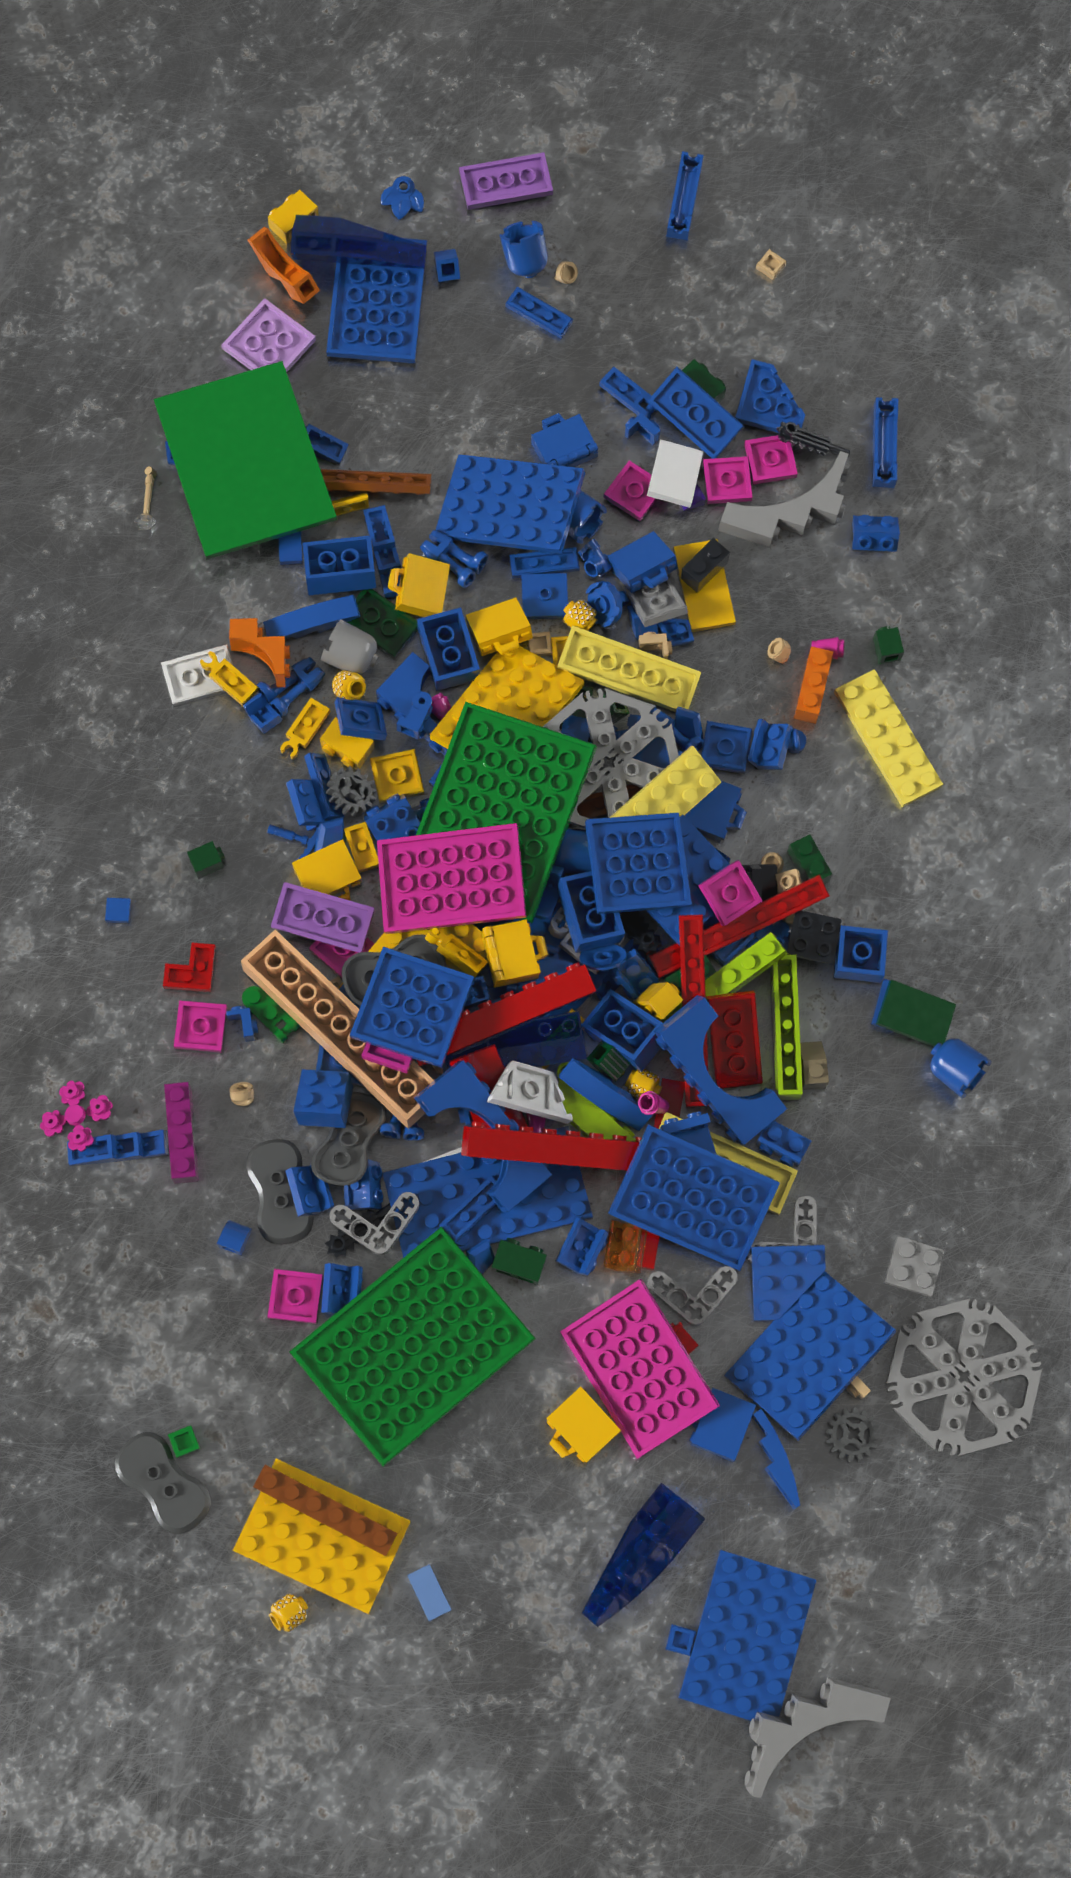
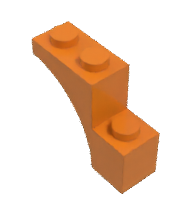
(280, 266)
(248, 638)

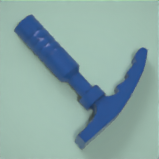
(291, 835)

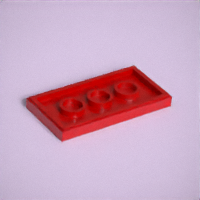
(735, 1040)
(489, 1069)

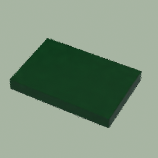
(380, 619)
(915, 1013)

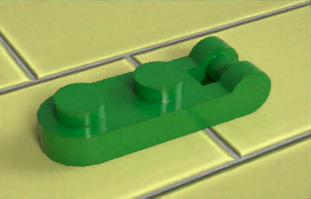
(269, 1012)

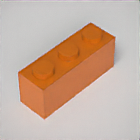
(813, 685)

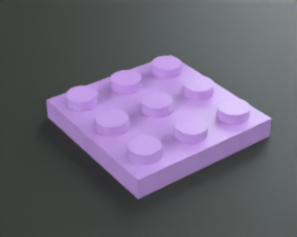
(268, 338)

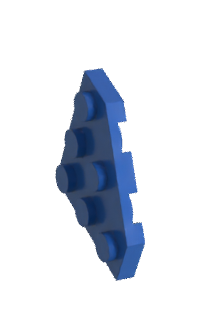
(767, 399)
(782, 1276)

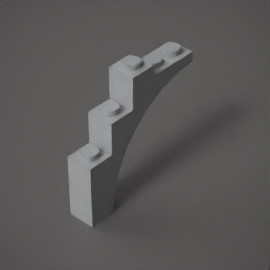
(764, 523)
(776, 1735)

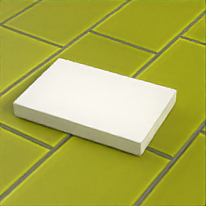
(675, 473)
(187, 678)

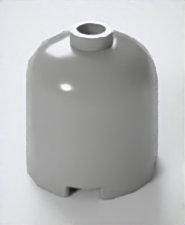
(350, 649)

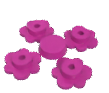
(75, 1115)

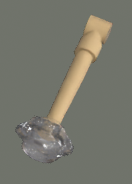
(145, 520)

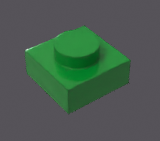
(184, 1441)

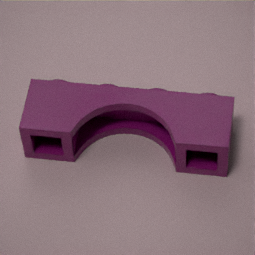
(180, 1132)

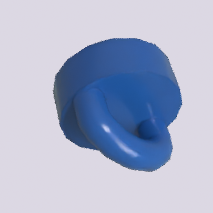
(797, 741)

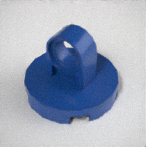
(607, 602)

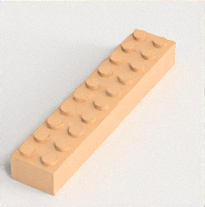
(329, 1019)

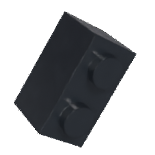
(705, 565)

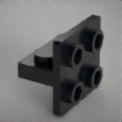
(763, 879)
(814, 936)

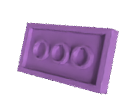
(506, 181)
(322, 917)

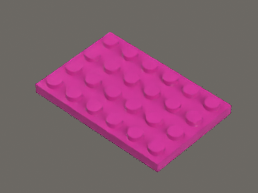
(451, 878)
(639, 1368)

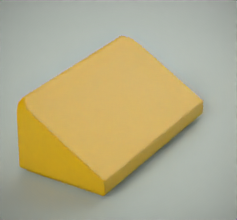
(350, 503)

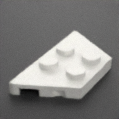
(530, 1091)

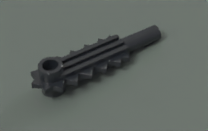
(793, 433)
(640, 932)
(338, 1244)

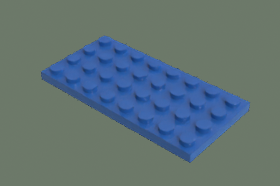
(451, 1179)

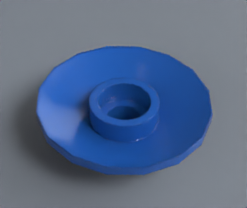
(603, 957)

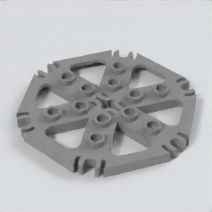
(626, 747)
(957, 1397)

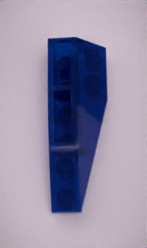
(352, 243)
(535, 1042)
(643, 1552)

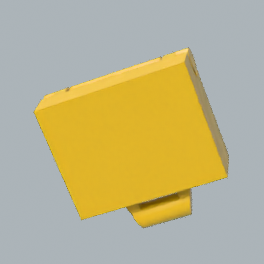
(421, 585)
(499, 627)
(328, 870)
(512, 952)
(582, 1426)

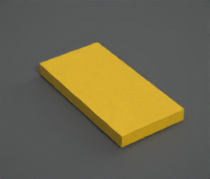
(712, 604)

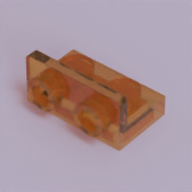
(625, 1248)

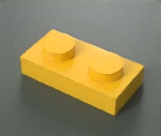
(361, 847)

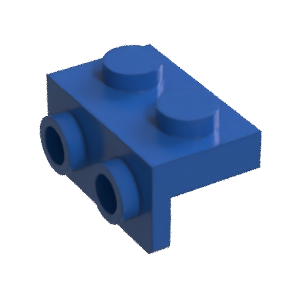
(875, 533)
(305, 803)
(582, 1247)
(340, 1286)

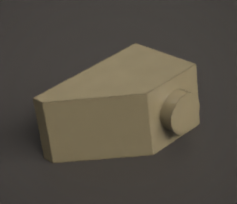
(813, 1066)

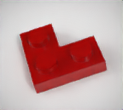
(196, 975)

